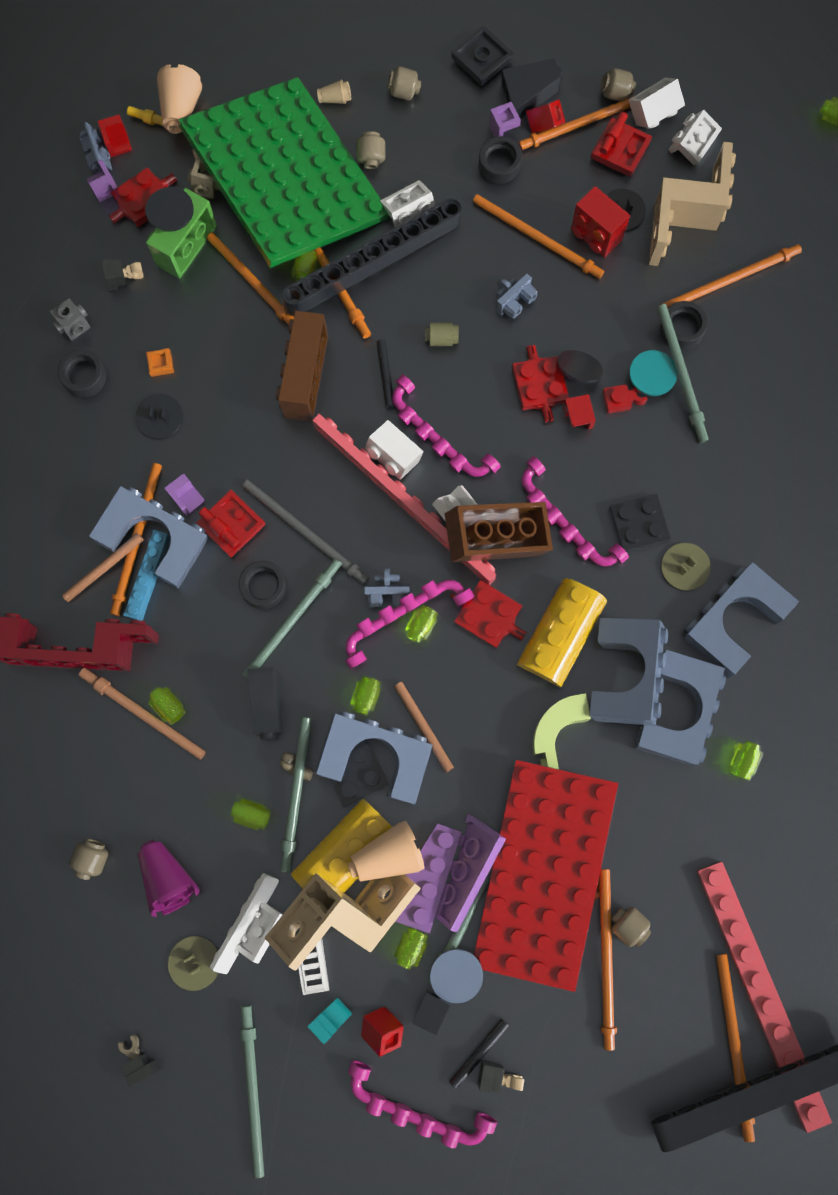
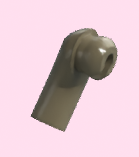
(288, 765)

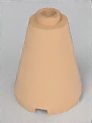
(178, 94)
(387, 855)

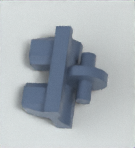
(511, 292)
(376, 591)

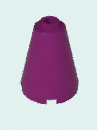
(164, 879)

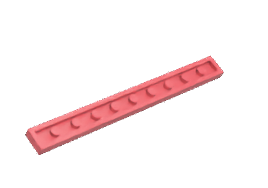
(396, 491)
(759, 985)

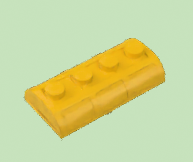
(562, 631)
(334, 851)

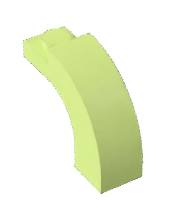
(565, 712)

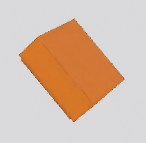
(160, 362)

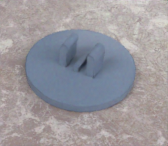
(456, 976)

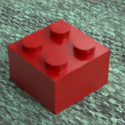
(599, 222)

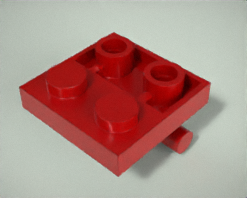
(621, 146)
(230, 523)

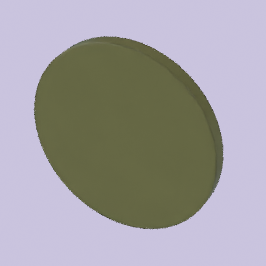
(685, 566)
(191, 963)

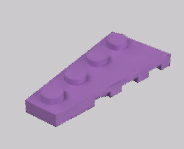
(437, 860)
(474, 861)

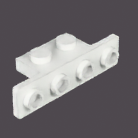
(250, 927)

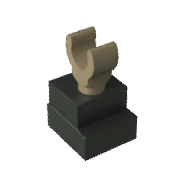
(139, 1065)

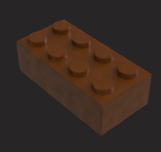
(303, 366)
(498, 531)

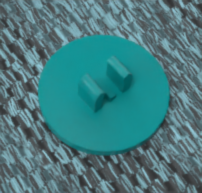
(653, 373)

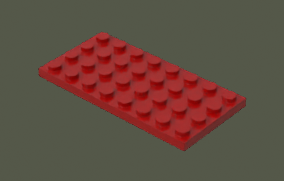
(545, 875)

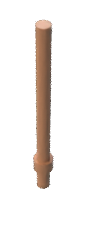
(103, 686)

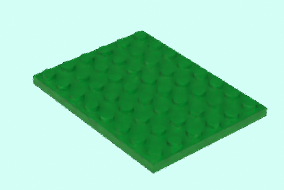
(283, 171)

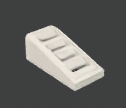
(322, 965)

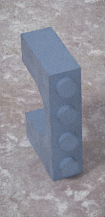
(129, 509)
(752, 587)
(704, 683)
(640, 703)
(409, 753)

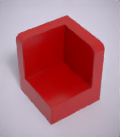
(545, 116)
(115, 135)
(579, 411)
(382, 1031)

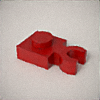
(620, 398)

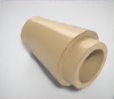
(335, 93)

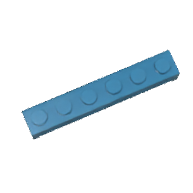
(146, 577)

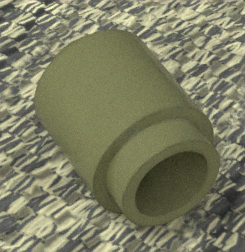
(442, 334)

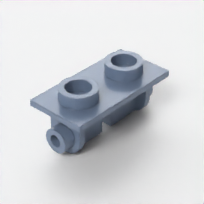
(93, 141)

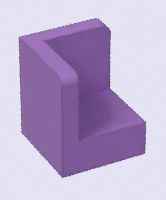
(503, 119)
(102, 183)
(185, 494)

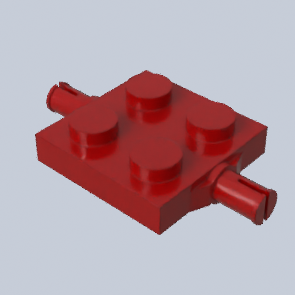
(135, 193)
(539, 383)
(490, 615)

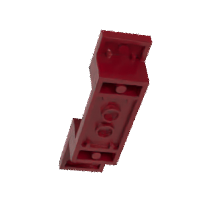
(110, 649)

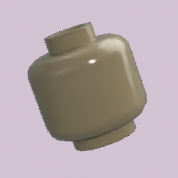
(403, 83)
(617, 84)
(370, 150)
(88, 858)
(631, 926)

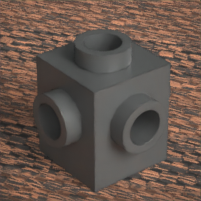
(70, 318)

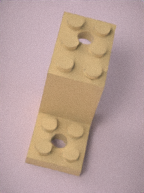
(692, 203)
(325, 906)

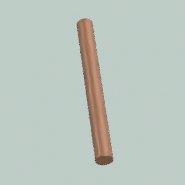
(102, 567)
(423, 726)

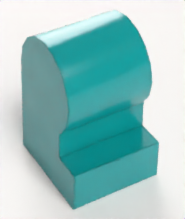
(329, 1020)

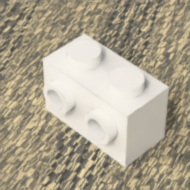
(657, 103)
(393, 450)

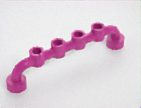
(441, 445)
(569, 531)
(408, 603)
(425, 1123)

